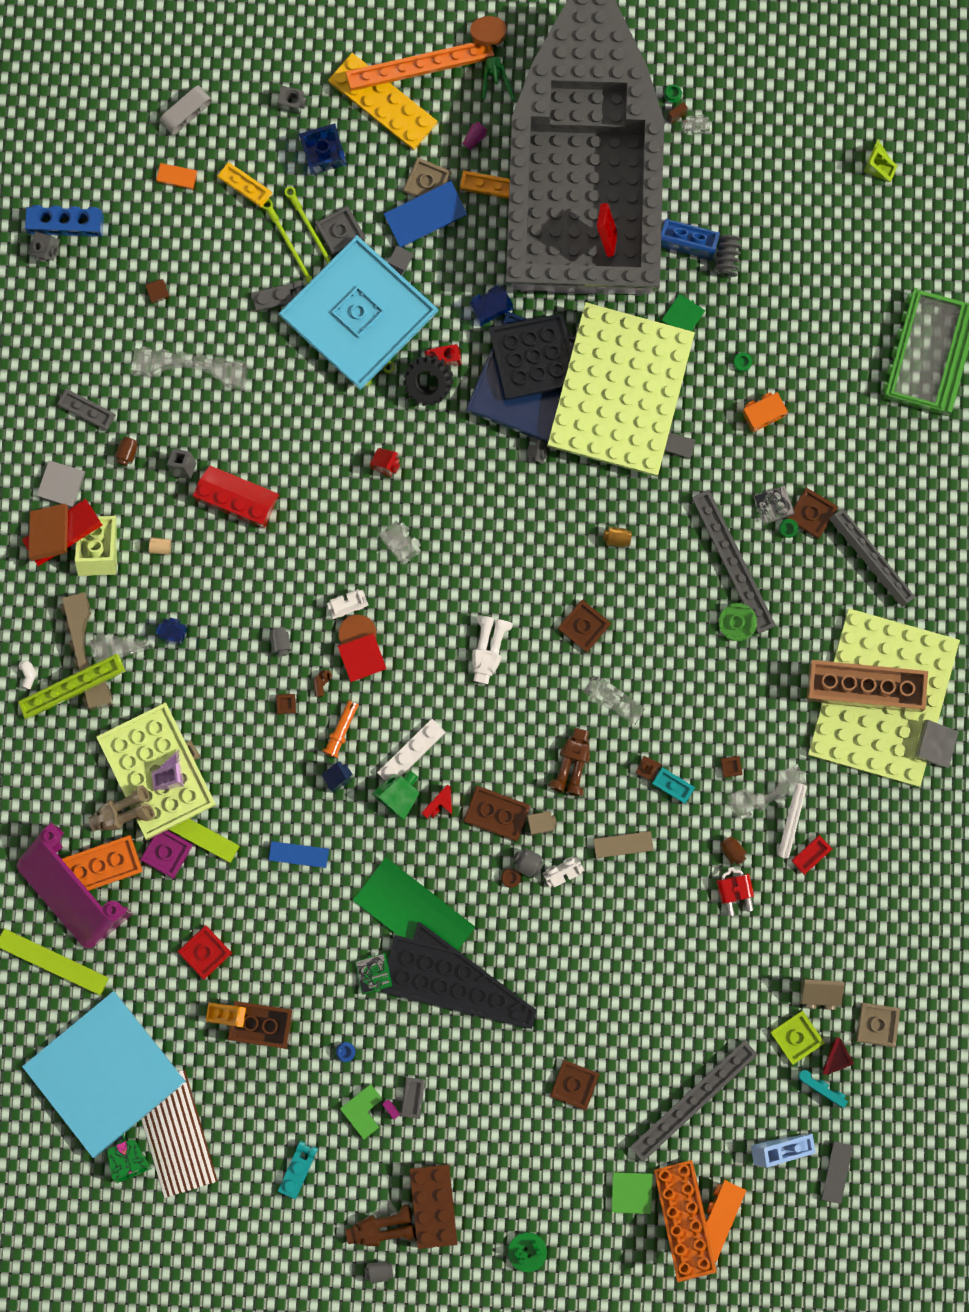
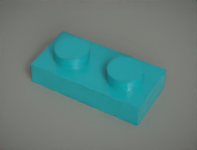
(673, 785)

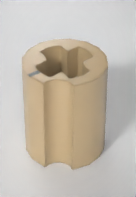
(160, 546)

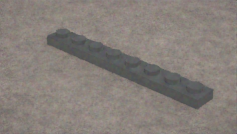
(732, 559)
(693, 1101)

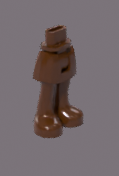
(574, 750)
(368, 1229)

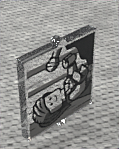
(774, 505)

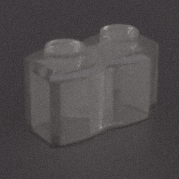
(400, 543)

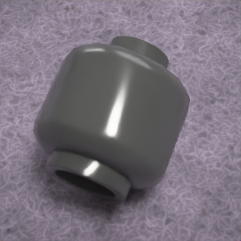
(527, 862)

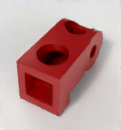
(449, 353)

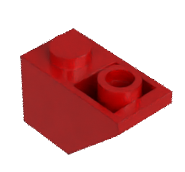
(385, 462)

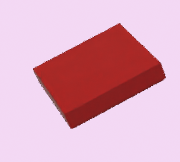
(607, 229)
(362, 657)
(204, 952)

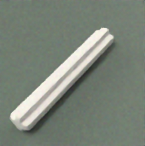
(792, 820)

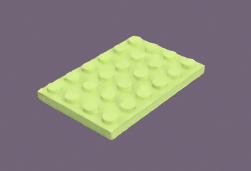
(141, 748)

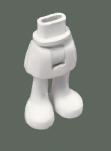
(485, 661)

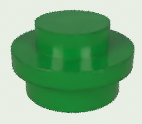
(672, 93)
(788, 528)

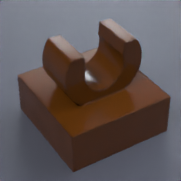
(648, 768)

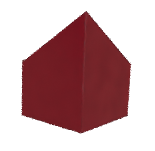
(837, 1058)

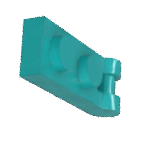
(822, 1088)
(297, 1170)

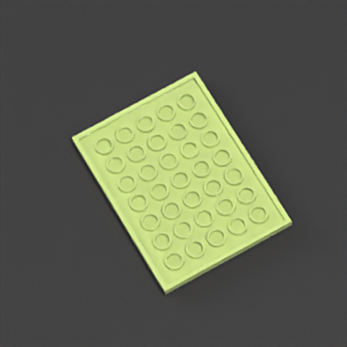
(621, 389)
(880, 738)

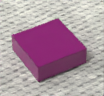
(391, 1109)

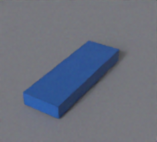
(298, 854)

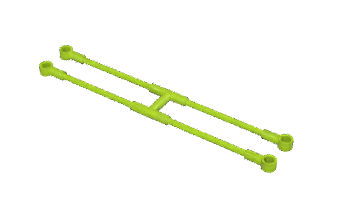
(271, 212)

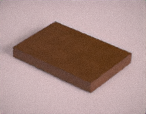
(497, 813)

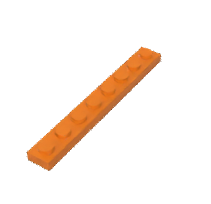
(417, 65)

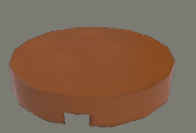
(488, 31)
(356, 627)

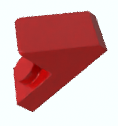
(442, 799)

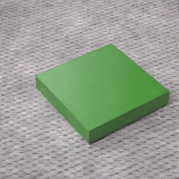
(631, 1193)

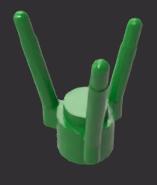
(494, 68)

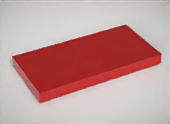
(81, 522)

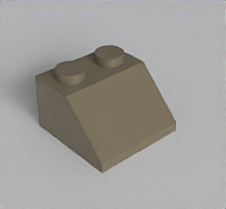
(821, 993)

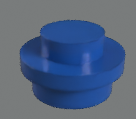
(345, 1052)

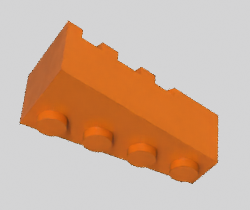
(722, 1214)

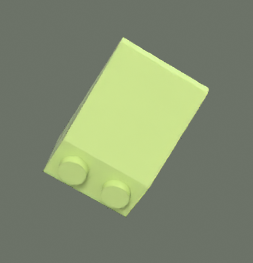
(98, 551)

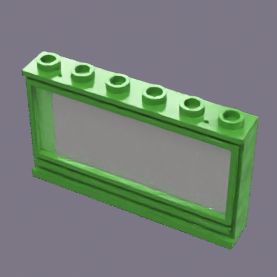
(929, 353)

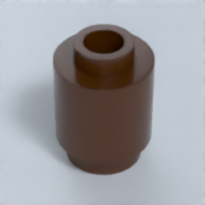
(126, 451)
(733, 851)

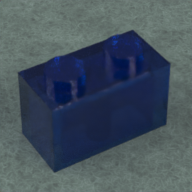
(491, 305)

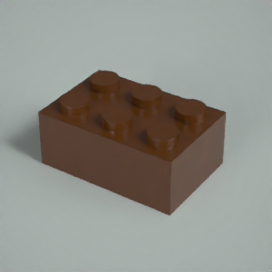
(263, 1025)

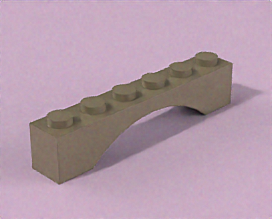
(78, 613)

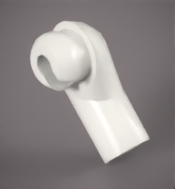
(29, 673)

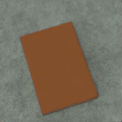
(48, 532)

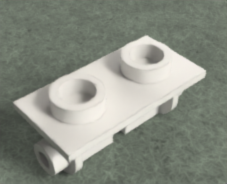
(355, 601)
(570, 866)

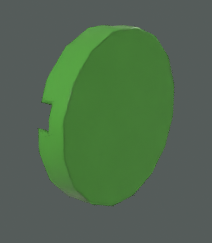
(737, 622)

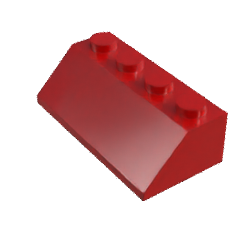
(235, 496)

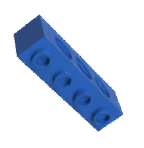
(91, 228)

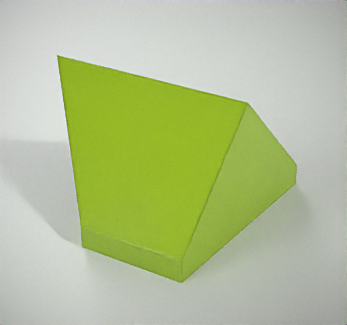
(880, 163)

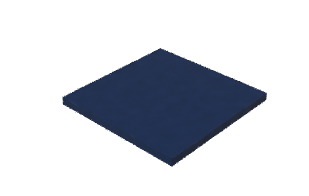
(526, 415)

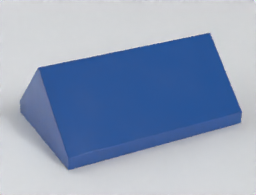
(689, 239)

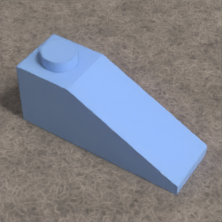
(782, 1150)

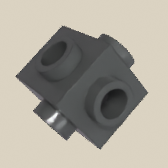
(44, 247)

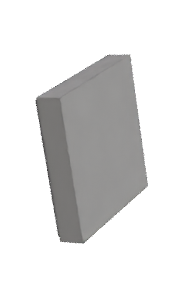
(61, 484)

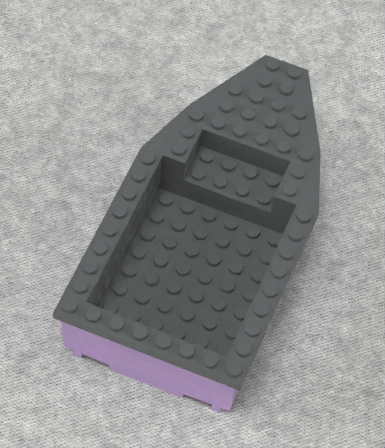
(583, 139)

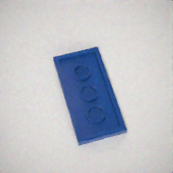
(425, 214)

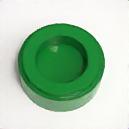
(742, 362)

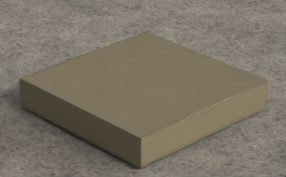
(425, 177)
(878, 1024)

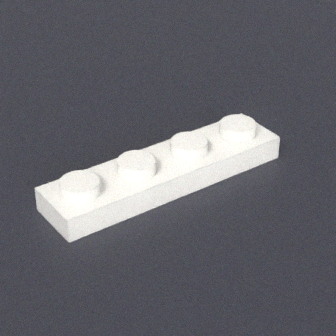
(412, 751)

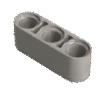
(185, 110)

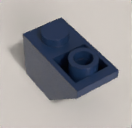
(337, 776)

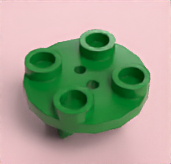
(518, 1255)

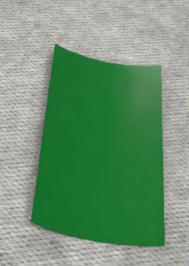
(403, 902)

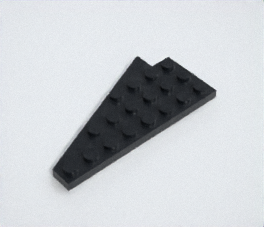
(440, 975)

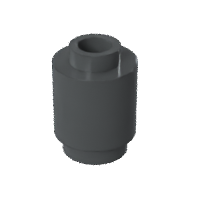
(280, 641)
(379, 1272)

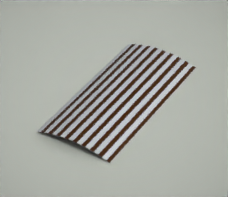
(179, 1143)

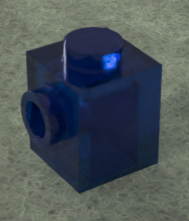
(172, 631)

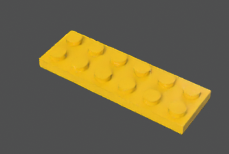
(386, 106)

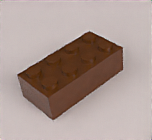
(433, 1206)

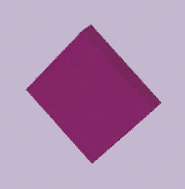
(166, 853)

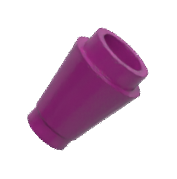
(475, 135)

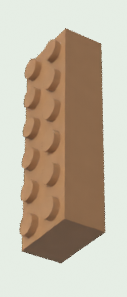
(867, 686)

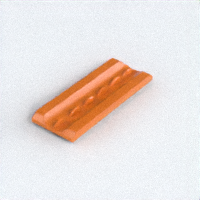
(685, 1221)

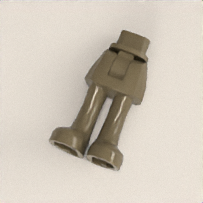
(110, 816)

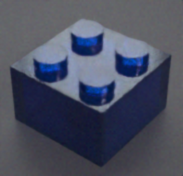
(322, 149)

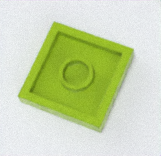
(797, 1037)

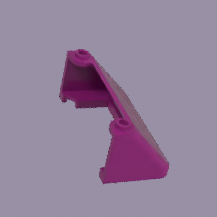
(65, 892)

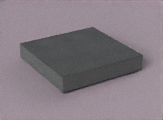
(339, 230)
(936, 744)

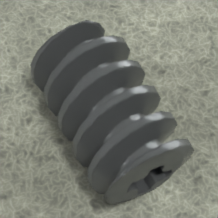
(726, 255)

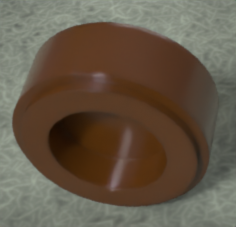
(510, 878)

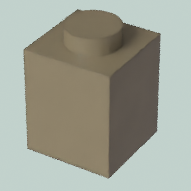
(541, 823)

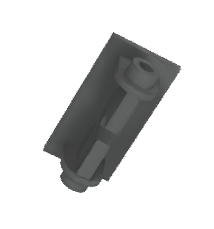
(537, 452)

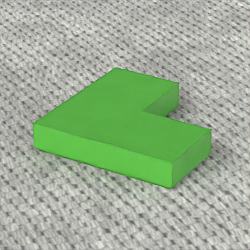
(357, 1111)

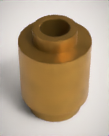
(617, 537)

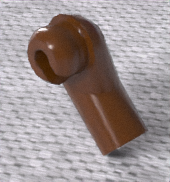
(319, 681)

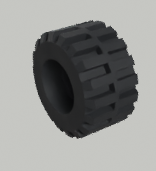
(434, 366)

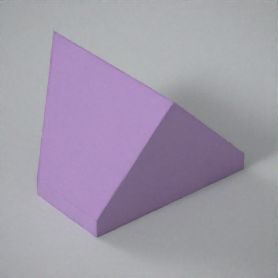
(169, 774)

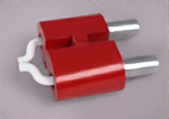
(735, 889)

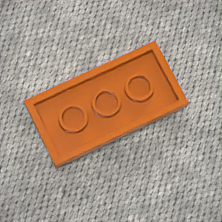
(105, 863)

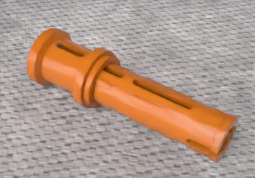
(337, 738)

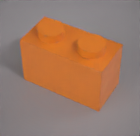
(764, 412)

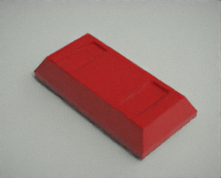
(811, 855)

